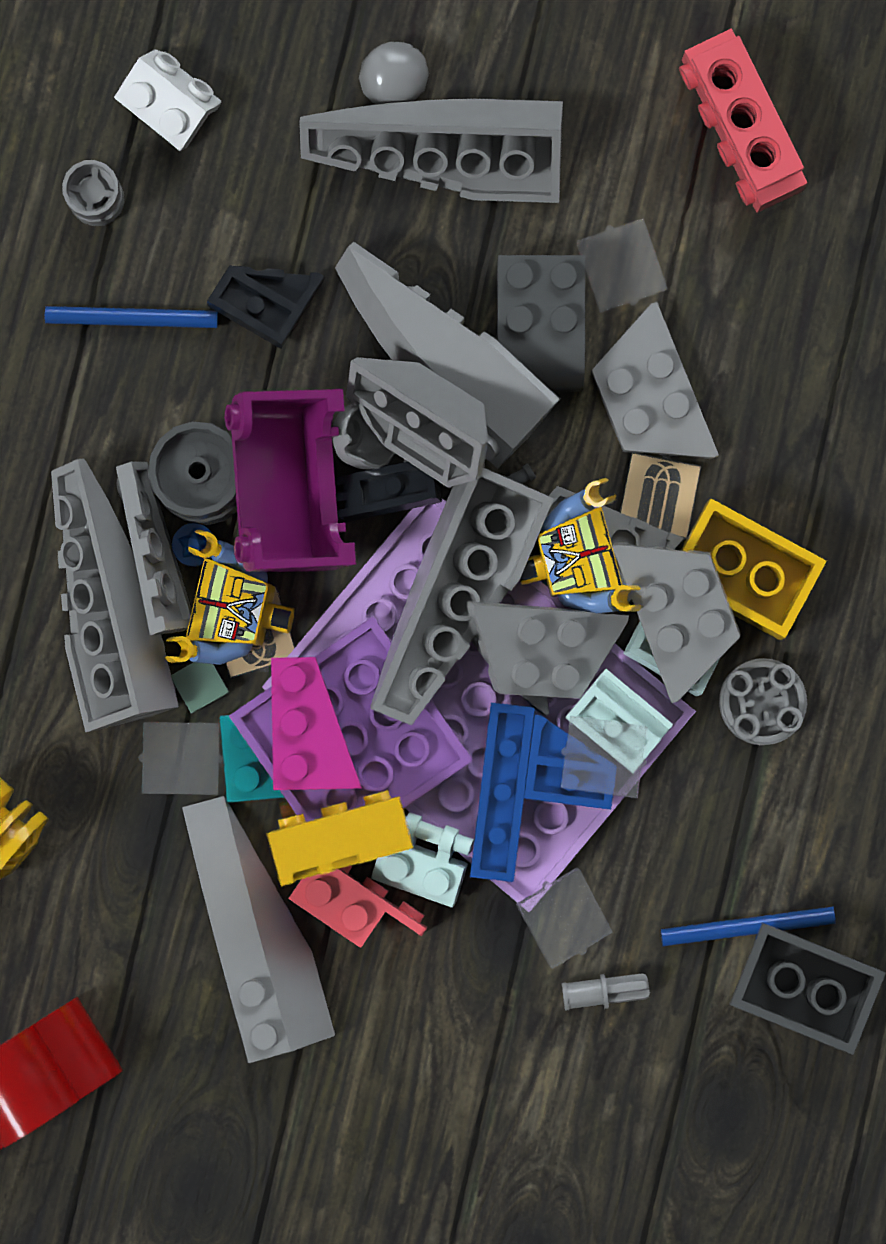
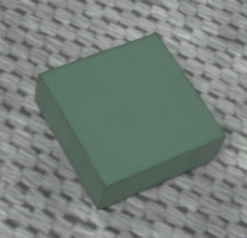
(199, 685)

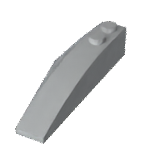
(456, 144)
(422, 333)
(472, 558)
(110, 652)
(257, 940)

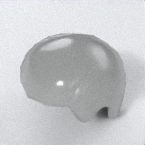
(393, 73)
(357, 442)

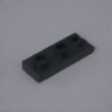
(384, 491)

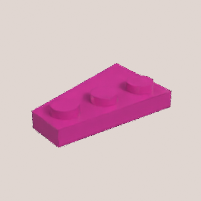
(306, 731)

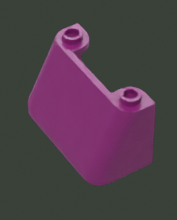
(287, 481)

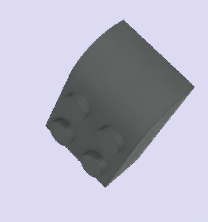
(544, 316)
(807, 988)

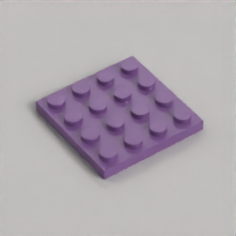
(382, 748)

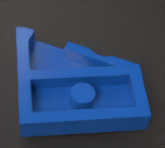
(546, 769)

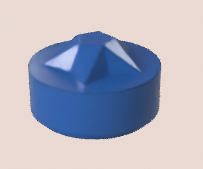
(187, 537)

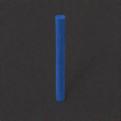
(131, 317)
(747, 926)

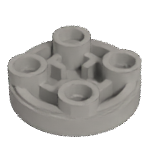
(763, 701)

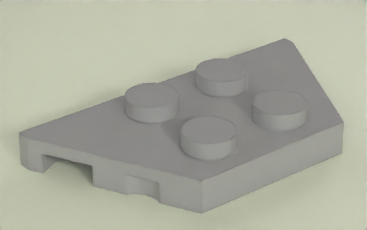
(651, 394)
(681, 610)
(544, 647)

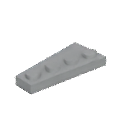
(157, 567)

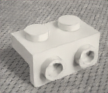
(167, 98)

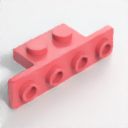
(350, 905)

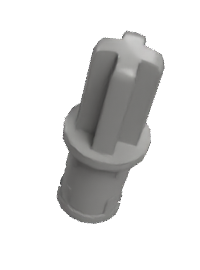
(605, 991)

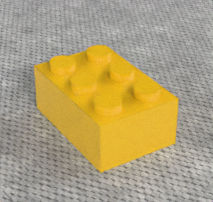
(759, 569)

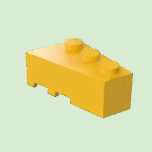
(339, 837)

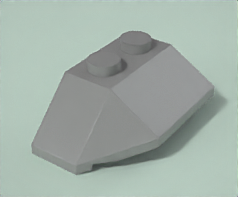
(421, 417)

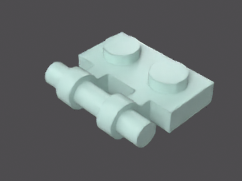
(426, 871)

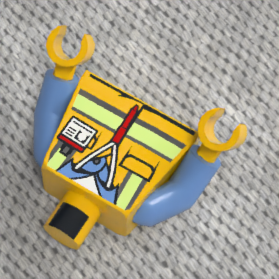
(579, 556)
(229, 608)

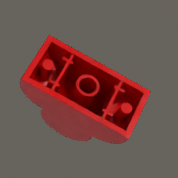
(50, 1069)

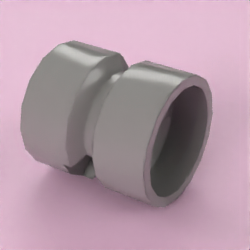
(93, 193)

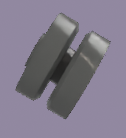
(173, 469)

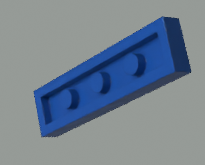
(502, 792)

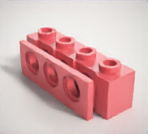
(728, 57)

